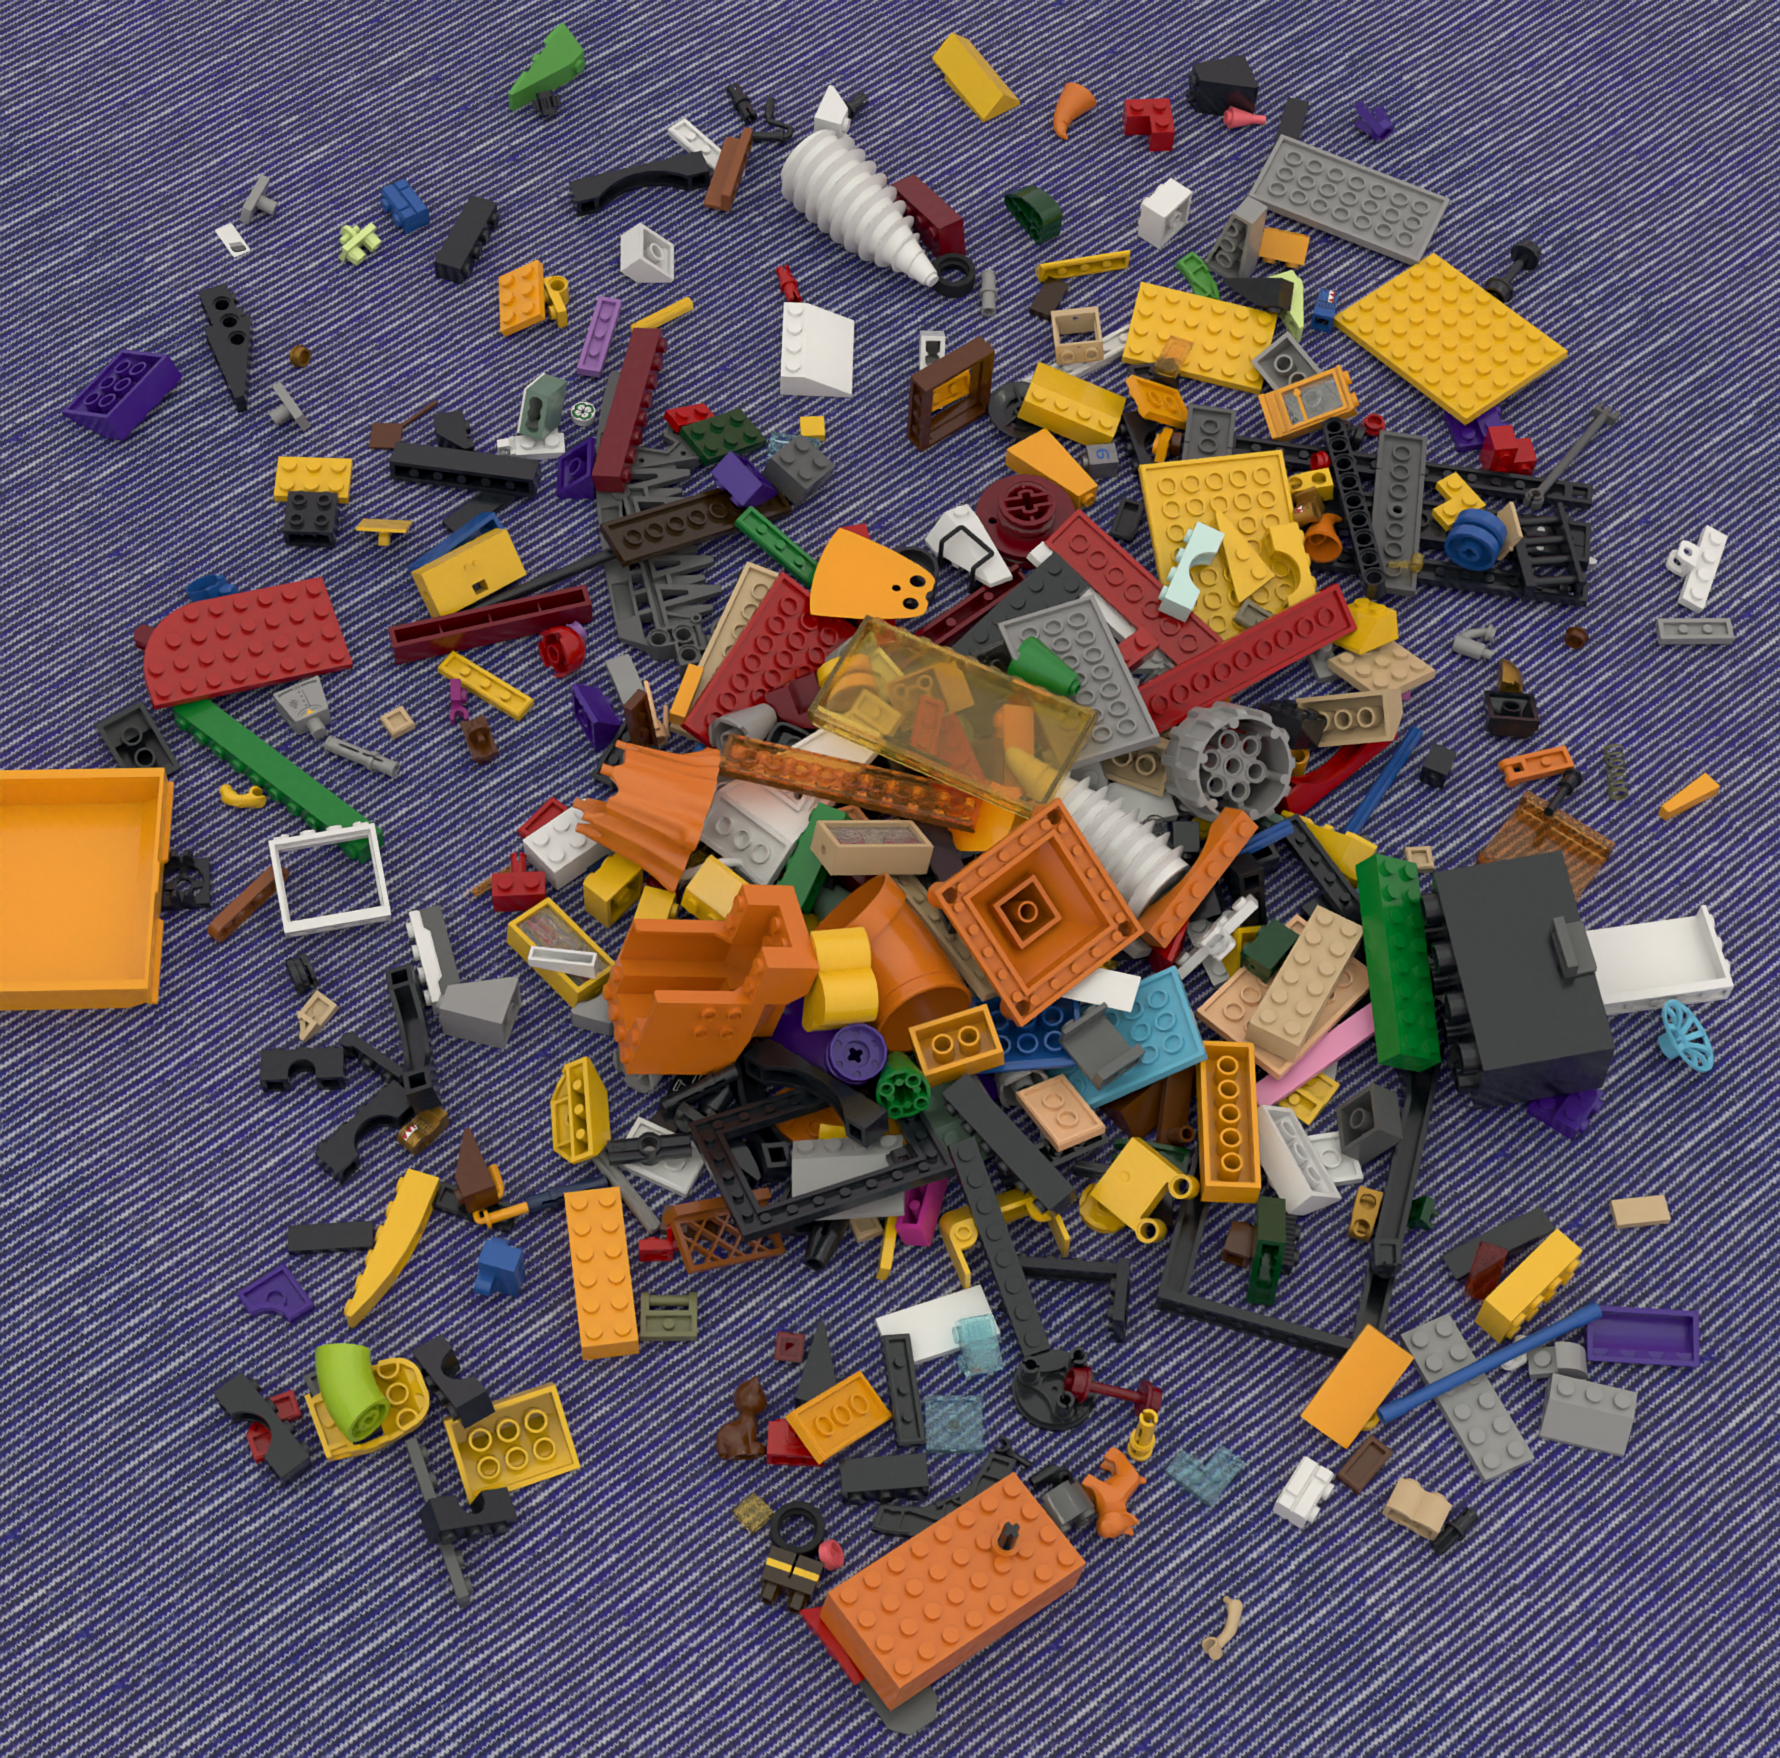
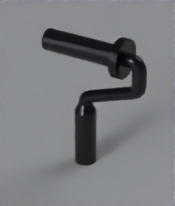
(773, 136)

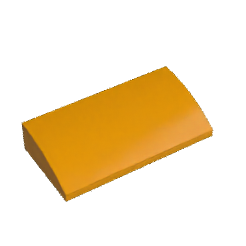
(1357, 1386)

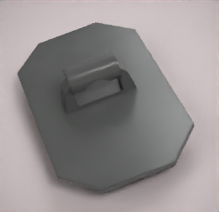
(908, 1716)

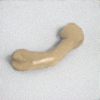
(1213, 1645)

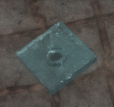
(954, 1424)

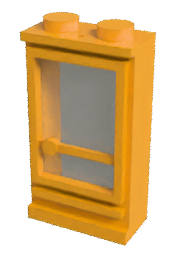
(1308, 403)

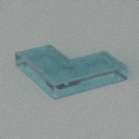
(1206, 1481)

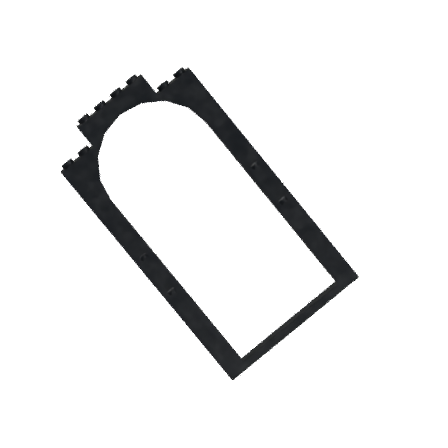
(1416, 1106)

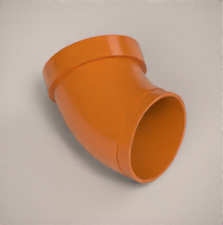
(908, 962)

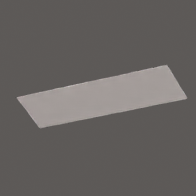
(1107, 986)

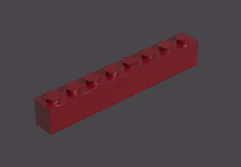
(629, 410)
(489, 624)

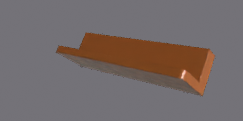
(729, 171)

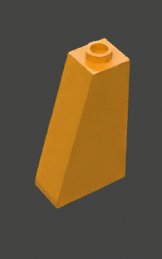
(1047, 458)

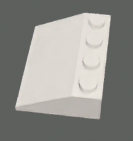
(816, 352)

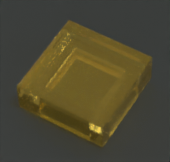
(753, 1513)

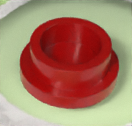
(1374, 424)
(1320, 461)

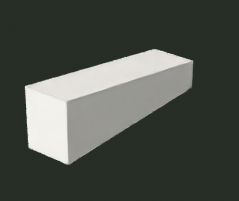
(565, 961)

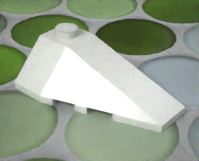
(964, 550)

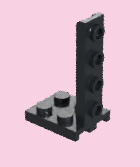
(1082, 1271)

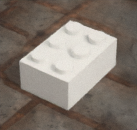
(562, 850)

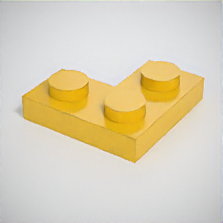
(1458, 497)

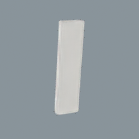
(693, 140)

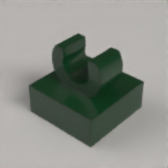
(1420, 1213)

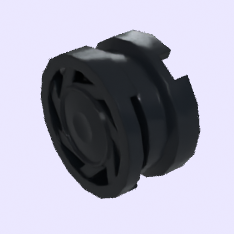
(298, 974)

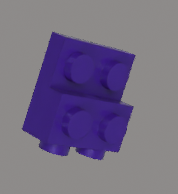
(1472, 435)
(1567, 1112)

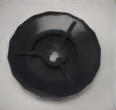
(1004, 409)

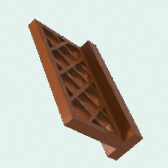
(714, 1210)

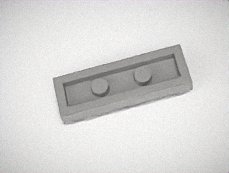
(1694, 631)

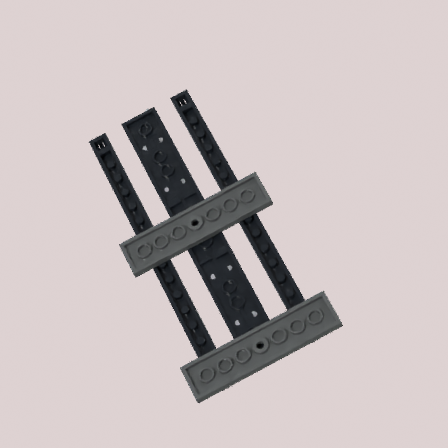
(1401, 515)

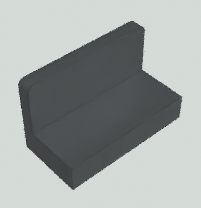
(1572, 947)

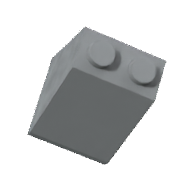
(481, 1010)

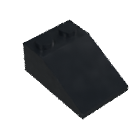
(136, 740)

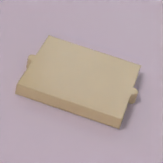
(1514, 534)

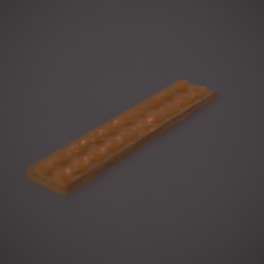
(849, 782)

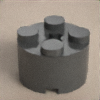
(1068, 1505)

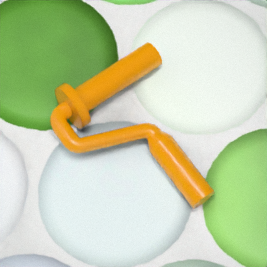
(503, 1214)

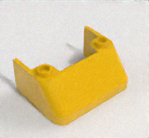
(961, 1234)

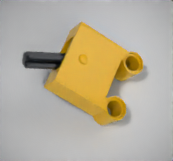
(1136, 1186)

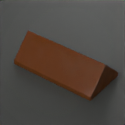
(1139, 1110)

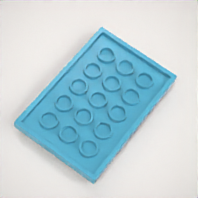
(1163, 1028)

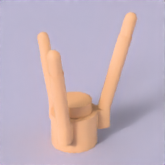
(661, 730)

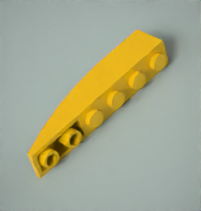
(395, 1242)

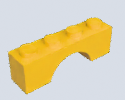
(1286, 545)

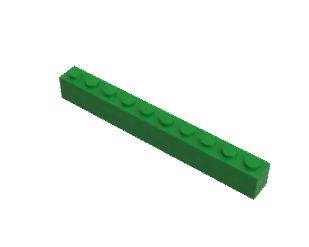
(272, 772)

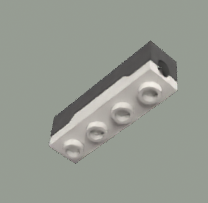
(434, 953)

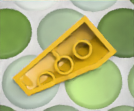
(1343, 849)

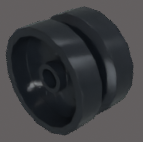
(928, 562)

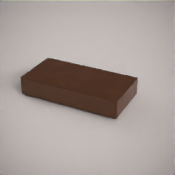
(1364, 1464)

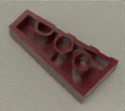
(933, 218)

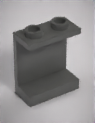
(1099, 1047)

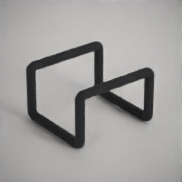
(941, 562)

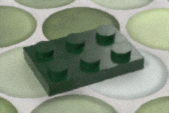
(720, 434)

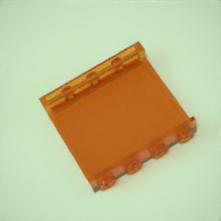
(1532, 833)

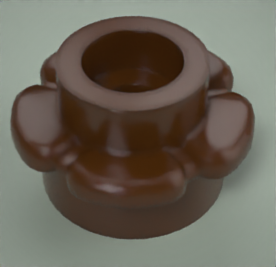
(1576, 637)

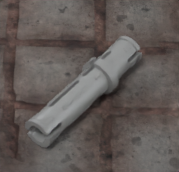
(372, 760)

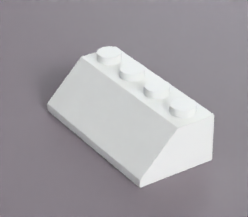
(1292, 1162)

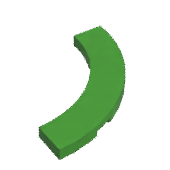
(1198, 276)

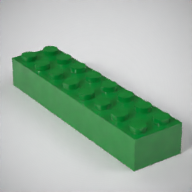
(1397, 963)

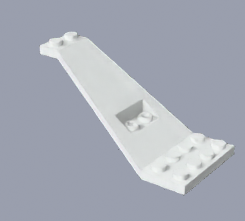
(764, 821)

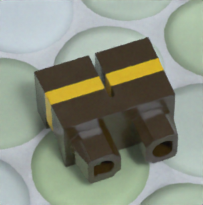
(799, 1588)

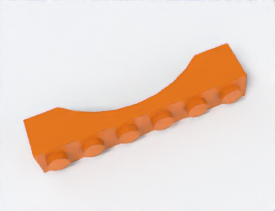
(1224, 842)

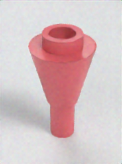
(1236, 118)

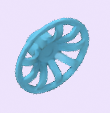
(1677, 1043)

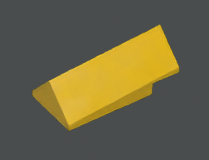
(973, 78)

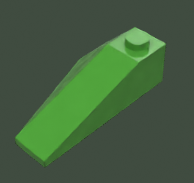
(552, 68)

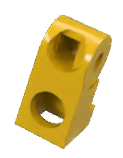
(1319, 478)

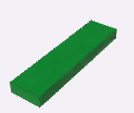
(777, 545)

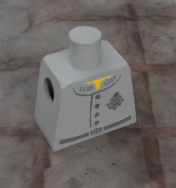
(304, 707)

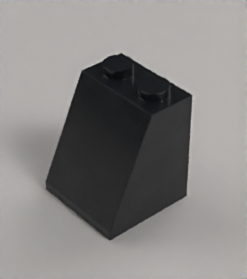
(1222, 84)

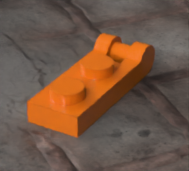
(1535, 765)

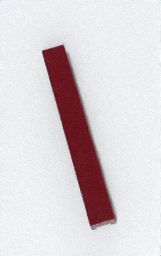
(966, 614)

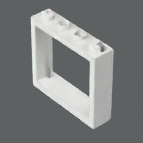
(332, 835)

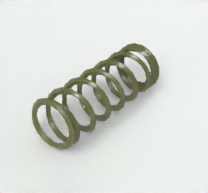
(1612, 789)

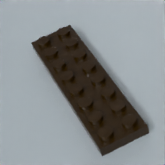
(681, 524)

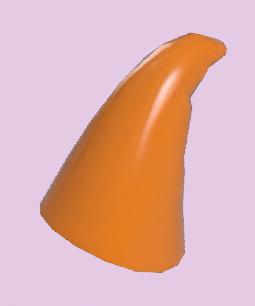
(1071, 104)
(1321, 539)

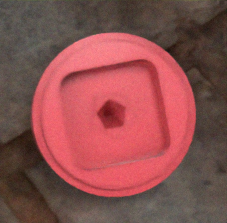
(831, 1554)

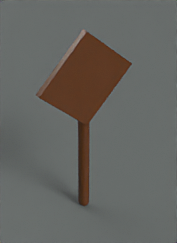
(387, 434)

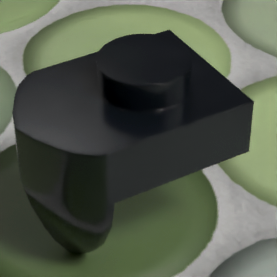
(1386, 1257)

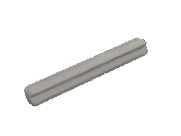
(628, 1193)

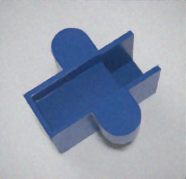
(500, 1268)

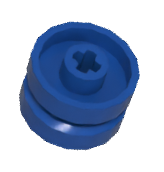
(1475, 539)

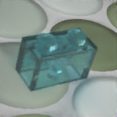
(977, 1345)

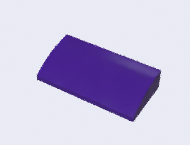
(1643, 1337)

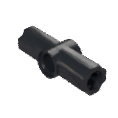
(666, 1148)

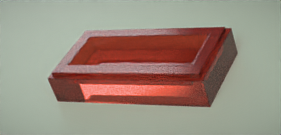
(1485, 1270)

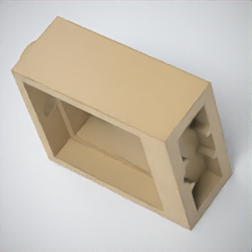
(1087, 321)

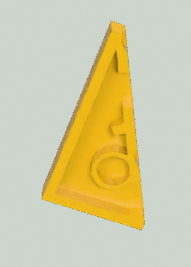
(1245, 566)

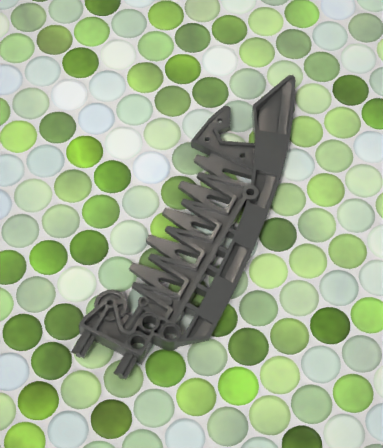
(677, 617)

